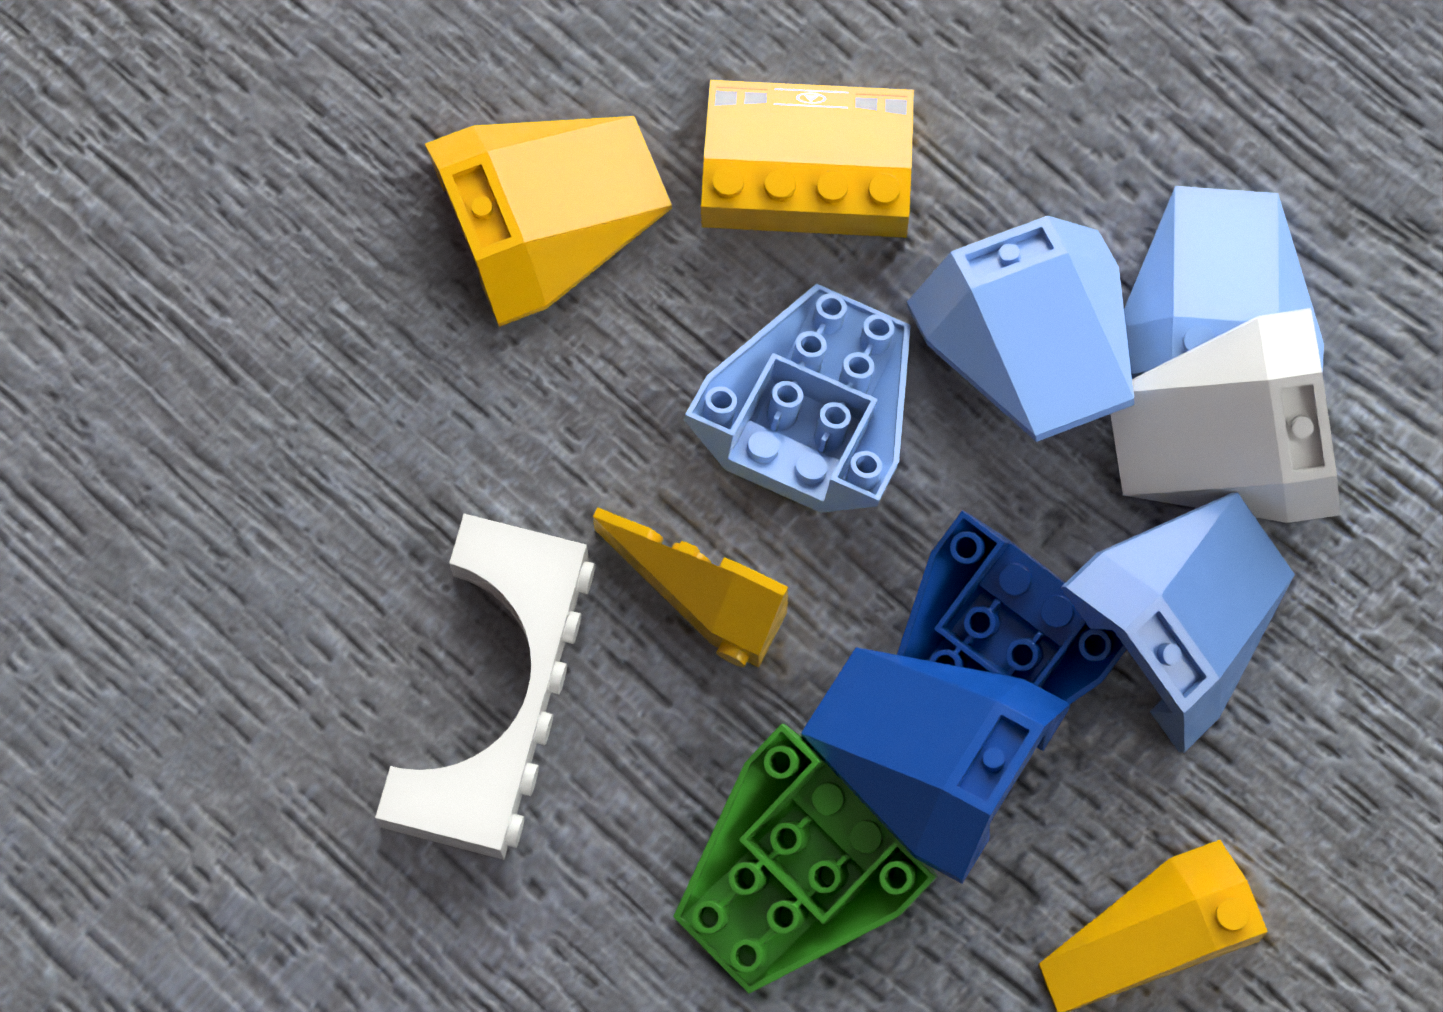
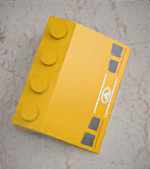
(807, 158)

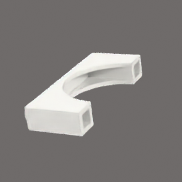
(479, 799)

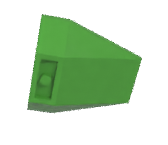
(794, 868)

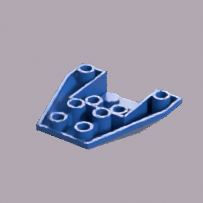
(1004, 614)
(931, 748)

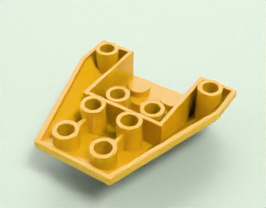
(547, 202)

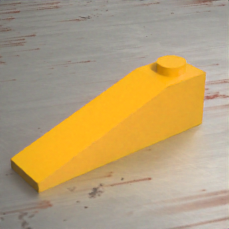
(724, 603)
(1168, 922)

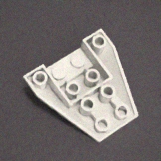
(1235, 419)

